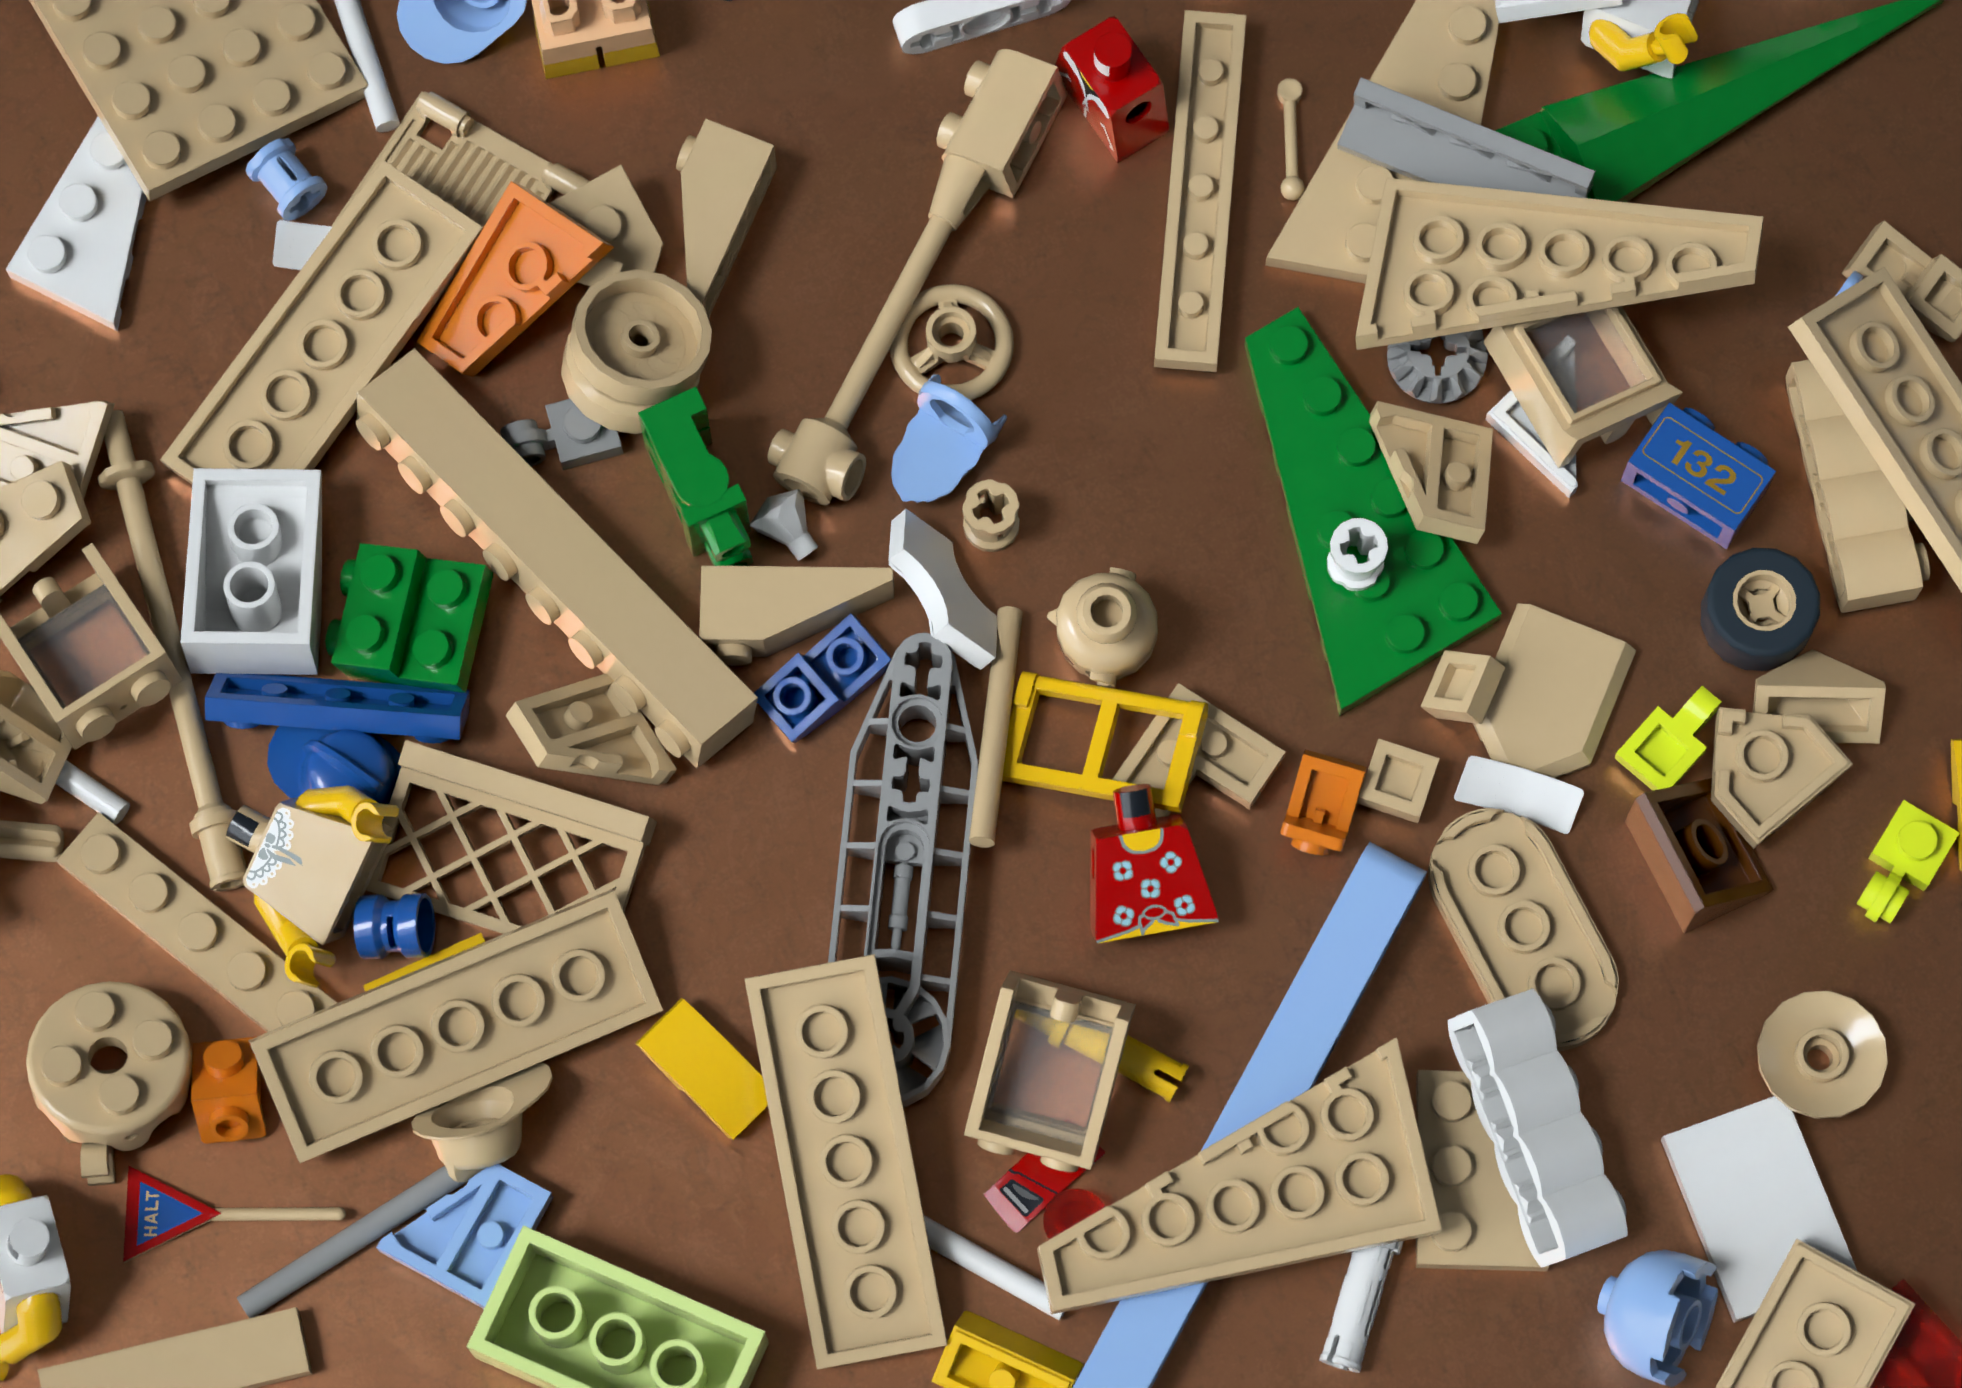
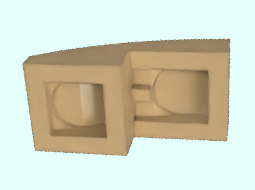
(1928, 284)

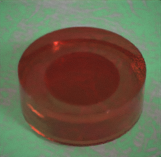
(1069, 1209)

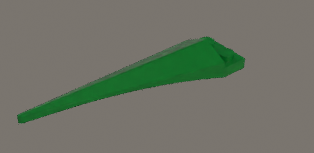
(1658, 123)

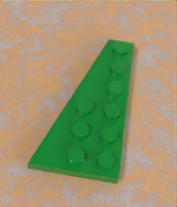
(1336, 473)

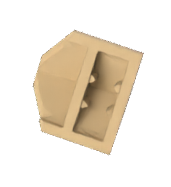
(30, 742)

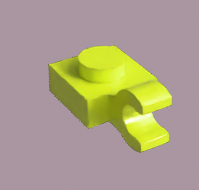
(1666, 746)

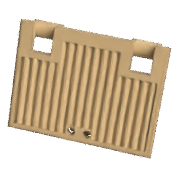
(473, 164)

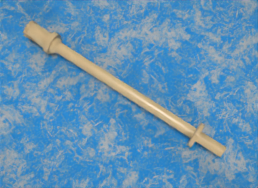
(210, 824)

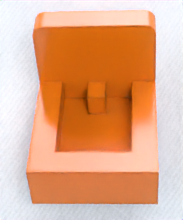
(1322, 803)
(227, 1091)

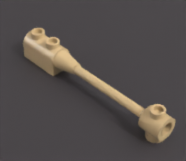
(983, 151)

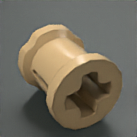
(981, 531)

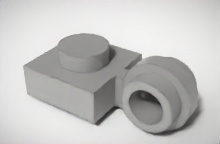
(573, 434)

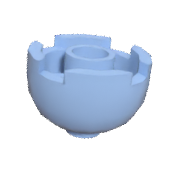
(1657, 1312)

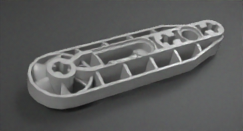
(909, 839)

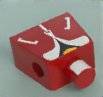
(1109, 79)

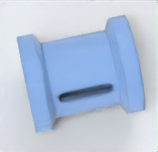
(286, 179)

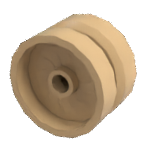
(633, 347)

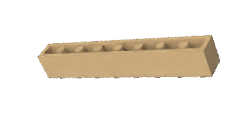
(554, 559)

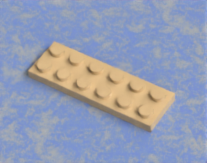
(330, 331)
(1897, 399)
(455, 1025)
(846, 1161)

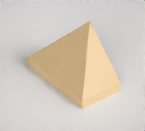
(1834, 694)

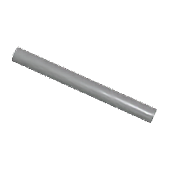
(347, 1242)

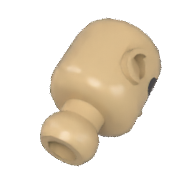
(1106, 626)

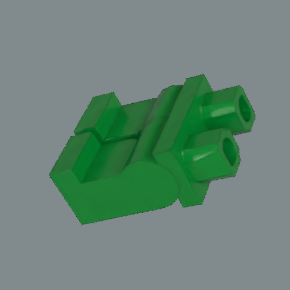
(697, 482)

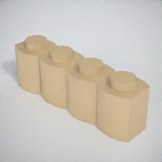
(1855, 505)

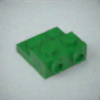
(409, 618)

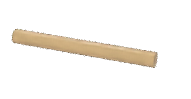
(995, 728)

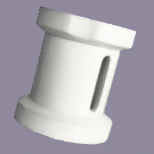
(1369, 541)

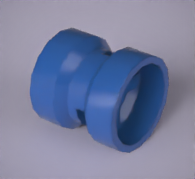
(394, 926)

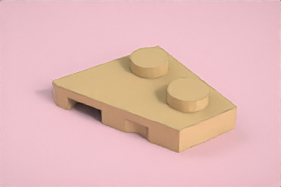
(590, 733)

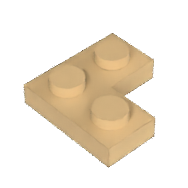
(1227, 758)

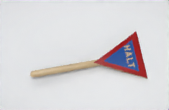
(162, 1213)

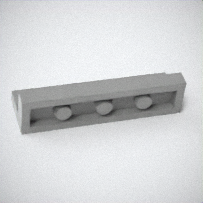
(1449, 149)

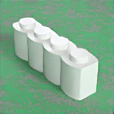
(1538, 1133)

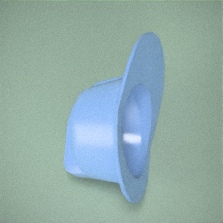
(455, 28)

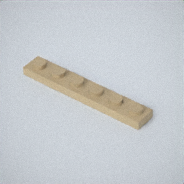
(1200, 191)
(188, 926)

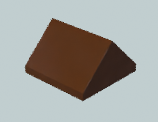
(1695, 853)

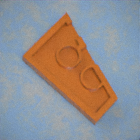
(509, 279)

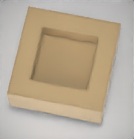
(1462, 687)
(1398, 780)

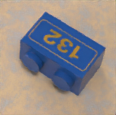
(1699, 474)

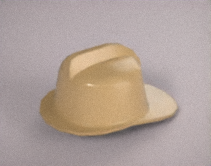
(482, 1124)

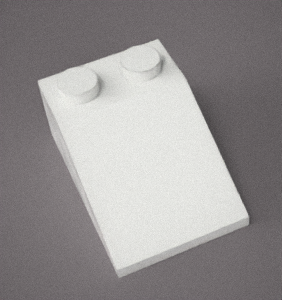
(254, 572)

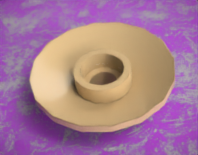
(1841, 1031)

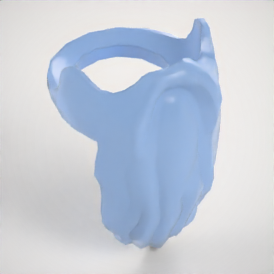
(940, 443)

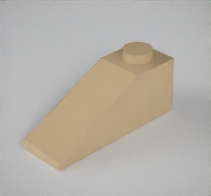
(721, 192)
(773, 607)

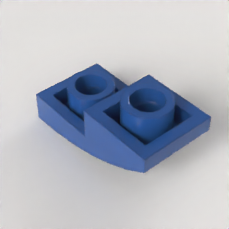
(824, 679)

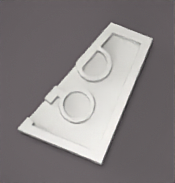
(85, 232)

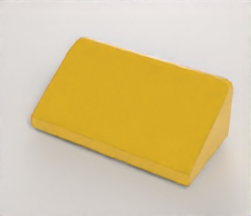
(996, 1357)

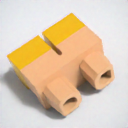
(574, 28)

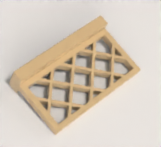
(513, 796)

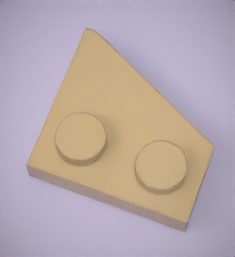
(53, 434)
(1437, 468)

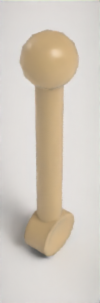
(1289, 94)

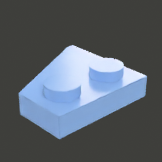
(470, 1233)

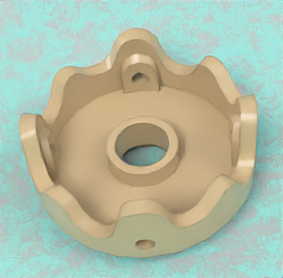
(116, 1106)

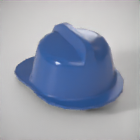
(332, 758)

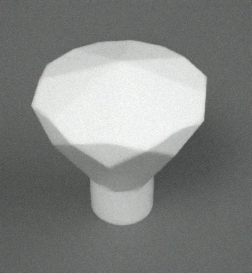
(784, 520)

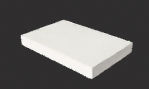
(1752, 1197)

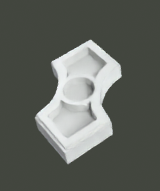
(953, 610)

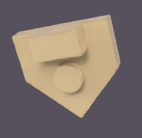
(616, 215)
(1770, 768)

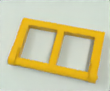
(1090, 783)

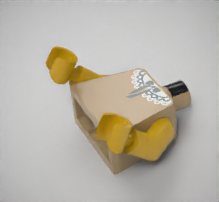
(312, 868)

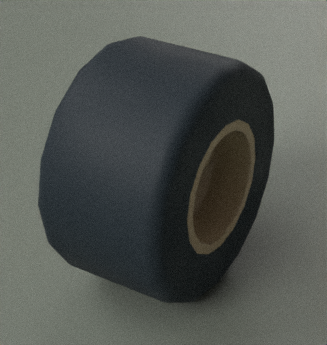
(1769, 587)

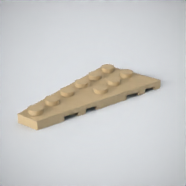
(1436, 58)
(1499, 257)
(1289, 1188)

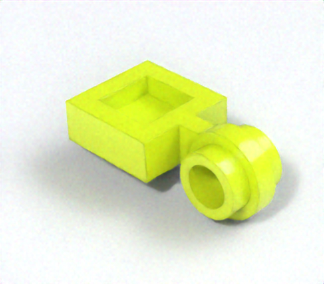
(1911, 851)

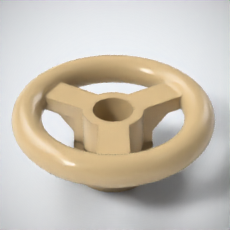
(955, 320)

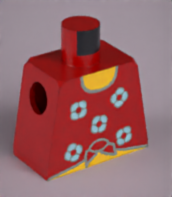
(1145, 872)

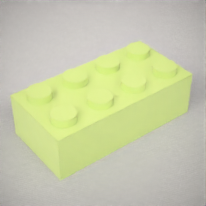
(593, 1325)

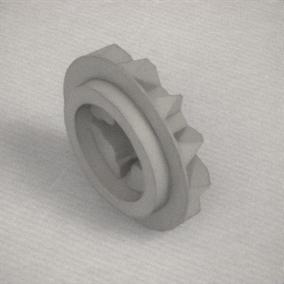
(1457, 377)

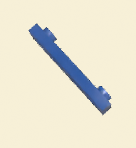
(334, 704)

